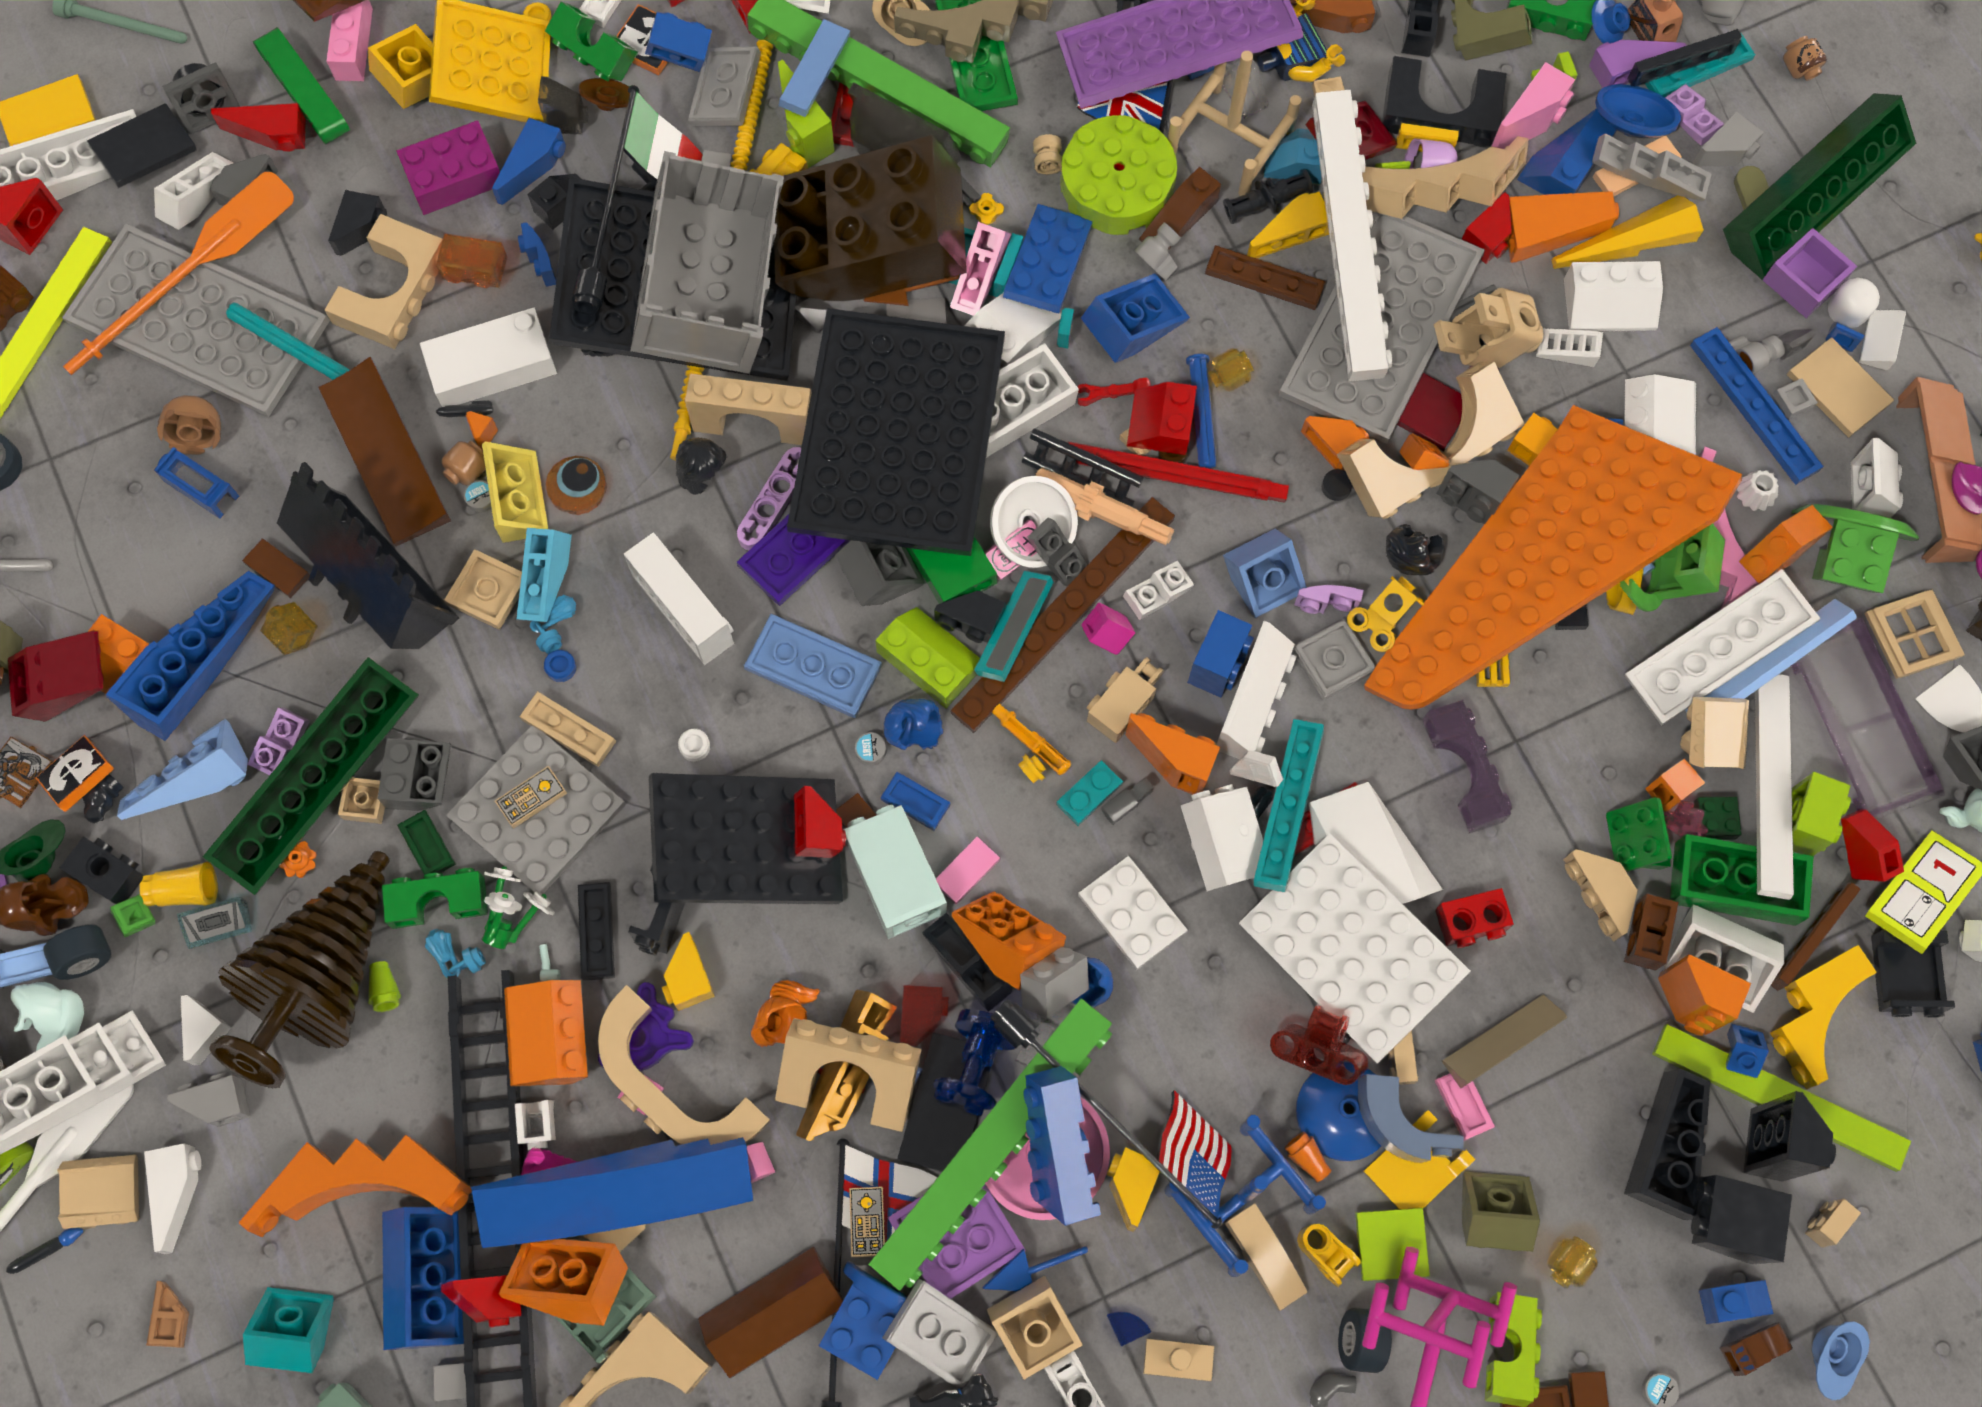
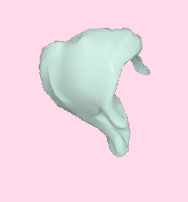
(49, 1009)

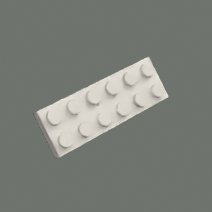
(1722, 646)

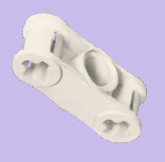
(1071, 1379)

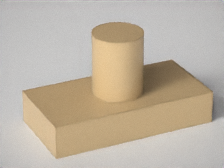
(1178, 1360)

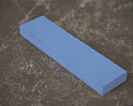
(814, 68)

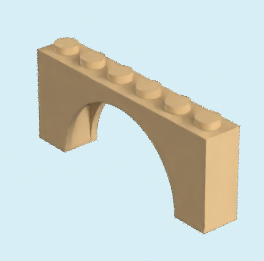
(1486, 419)
(646, 1352)

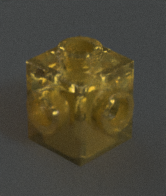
(288, 628)

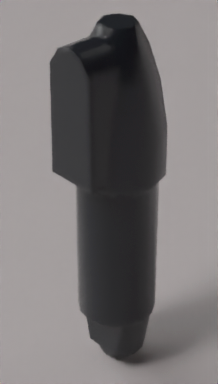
(480, 407)

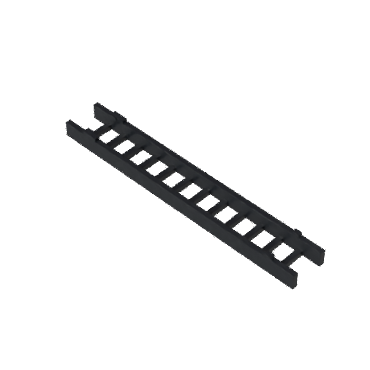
(462, 1143)

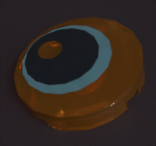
(576, 485)

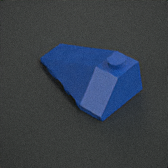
(1567, 159)

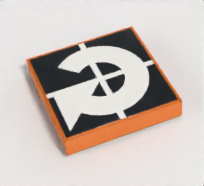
(636, 34)
(74, 773)

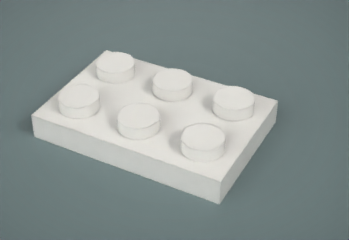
(1132, 912)

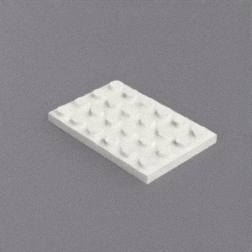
(1355, 947)

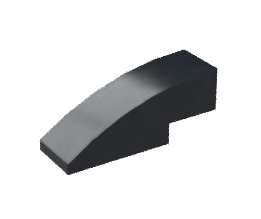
(966, 962)

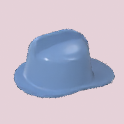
(1838, 1357)

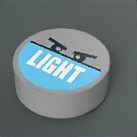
(477, 496)
(870, 748)
(1660, 1390)

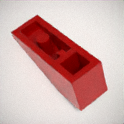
(270, 125)

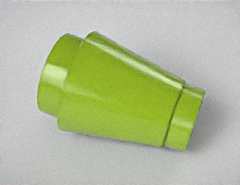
(383, 989)

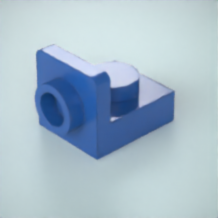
(1747, 1050)

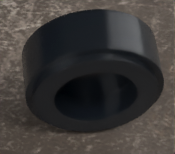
(1336, 485)

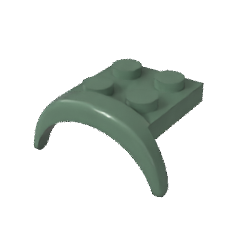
(628, 1304)

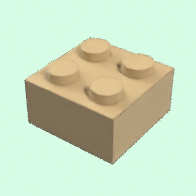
(360, 801)
(1832, 1222)

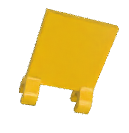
(1414, 1183)

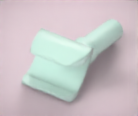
(546, 972)

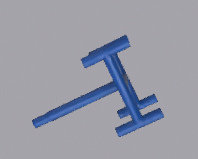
(1257, 1185)

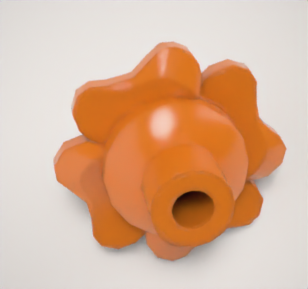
(299, 861)

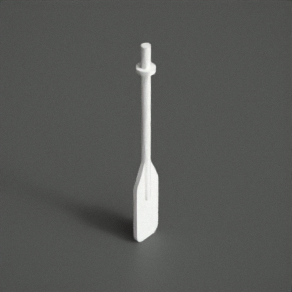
(64, 1143)

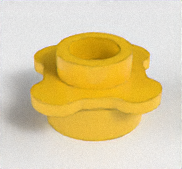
(986, 216)

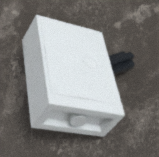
(1226, 833)

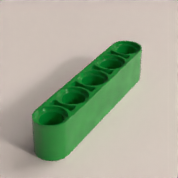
(301, 85)

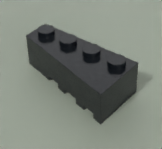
(1672, 1146)

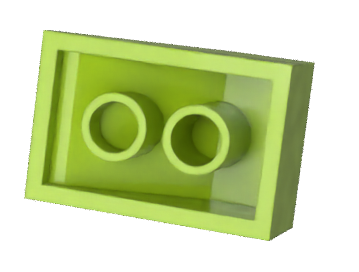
(807, 135)

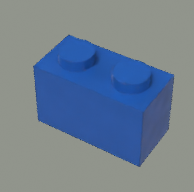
(678, 41)

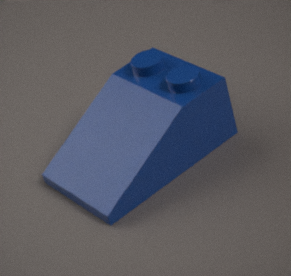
(1133, 316)

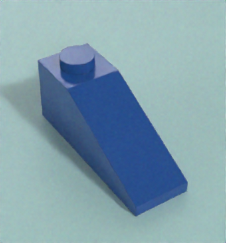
(530, 158)

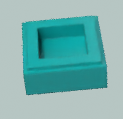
(1065, 327)

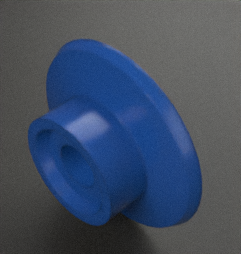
(1610, 20)

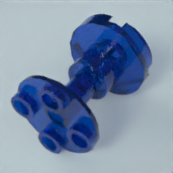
(980, 1052)

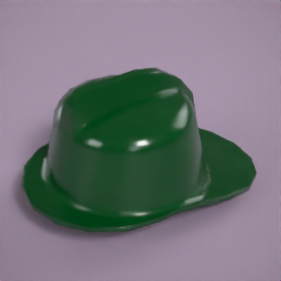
(33, 851)

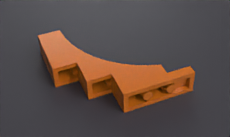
(316, 1179)

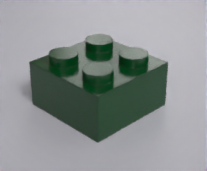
(1720, 817)

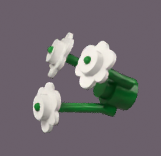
(498, 929)

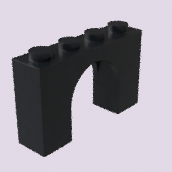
(1475, 124)

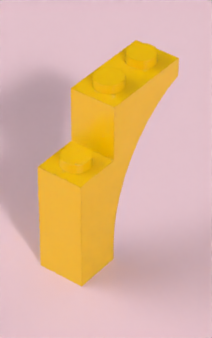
(1817, 998)

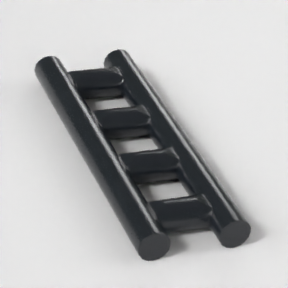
(1074, 453)

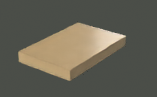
(1841, 387)

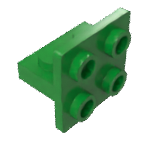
(1640, 835)

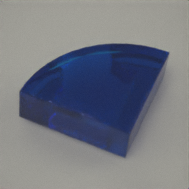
(1127, 1327)

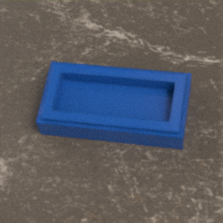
(916, 801)

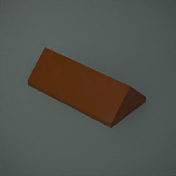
(770, 1313)

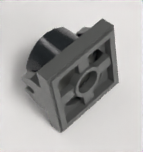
(197, 90)

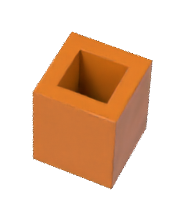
(1675, 785)

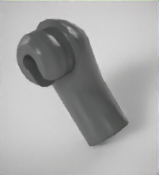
(1328, 1385)

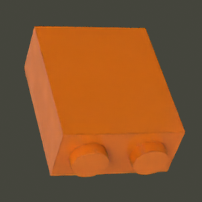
(1785, 544)

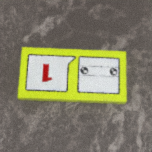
(1926, 892)

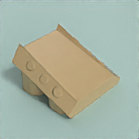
(1717, 732)
(98, 1192)

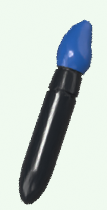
(65, 1239)

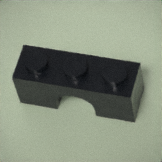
(1420, 27)

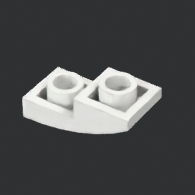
(1159, 590)

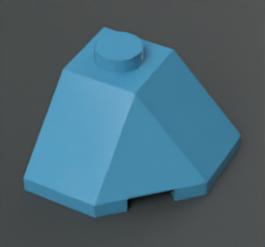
(1293, 154)

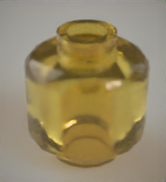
(1231, 369)
(1572, 1262)

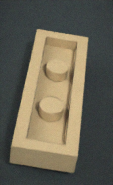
(568, 729)

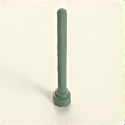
(71, 8)

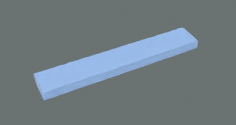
(1833, 618)

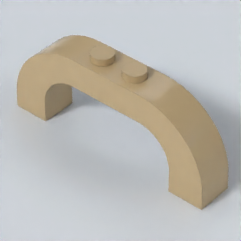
(614, 1038)

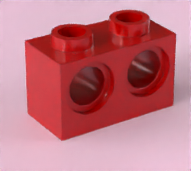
(1471, 911)

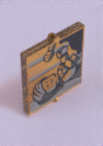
(19, 771)

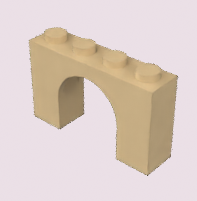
(388, 317)
(712, 398)
(888, 1064)

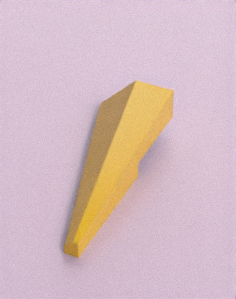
(1661, 226)

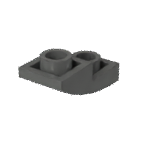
(1056, 551)

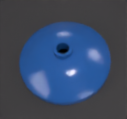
(1637, 111)
(1322, 1116)

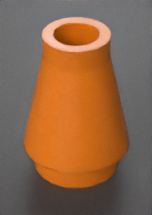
(1308, 1156)

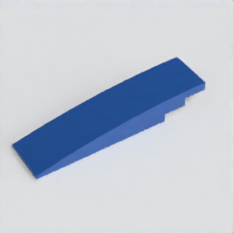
(613, 1192)

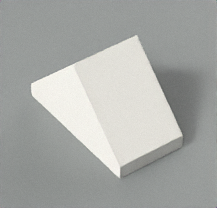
(199, 1030)

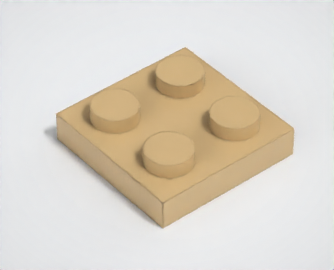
(485, 589)

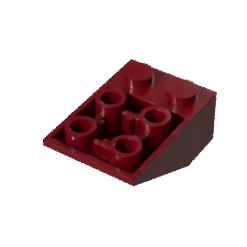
(54, 676)

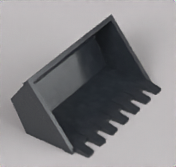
(361, 564)

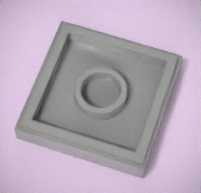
(1333, 659)

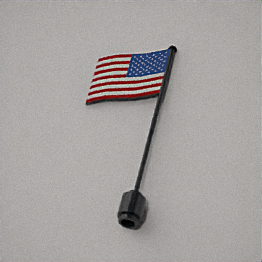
(1189, 1148)

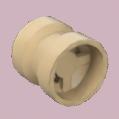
(1047, 150)

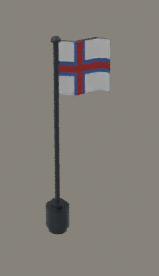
(900, 1187)

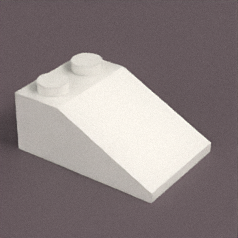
(1023, 325)

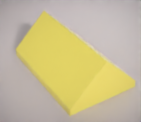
(514, 490)

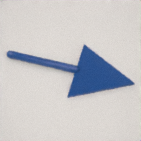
(1017, 1273)

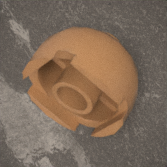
(189, 424)

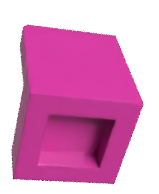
(1108, 628)

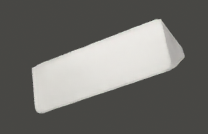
(1882, 338)

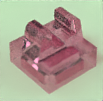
(1686, 820)

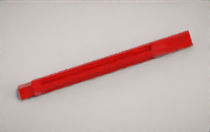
(1191, 475)

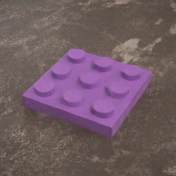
(971, 1253)

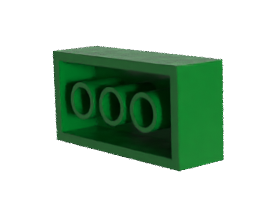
(1724, 880)

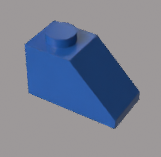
(1735, 1302)

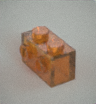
(471, 261)

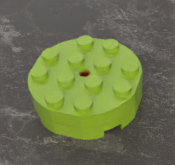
(1118, 173)

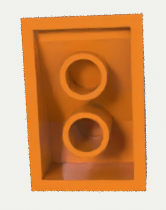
(567, 1279)

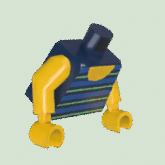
(1302, 58)

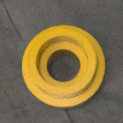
(1032, 768)

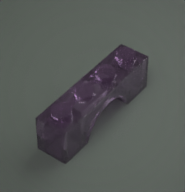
(1454, 730)

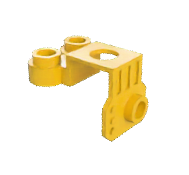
(1379, 618)

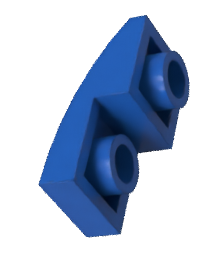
(537, 254)

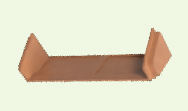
(1947, 444)

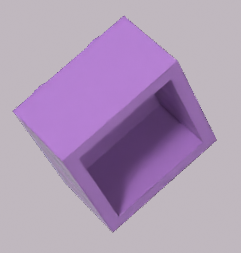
(1809, 273)

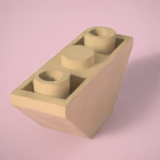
(1604, 889)

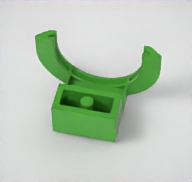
(1858, 548)
(1683, 571)

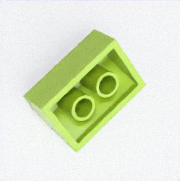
(928, 655)

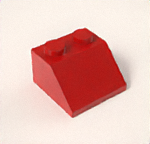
(26, 213)
(1162, 417)

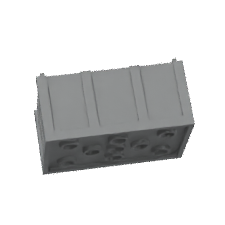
(706, 264)

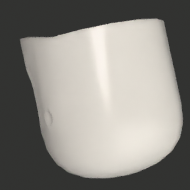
(1853, 302)

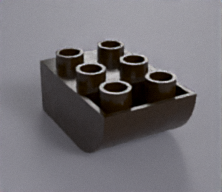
(871, 223)

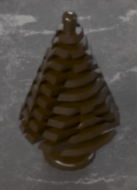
(304, 974)

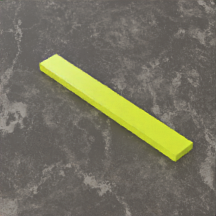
(48, 311)

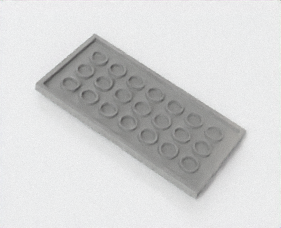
(1421, 284)
(190, 325)

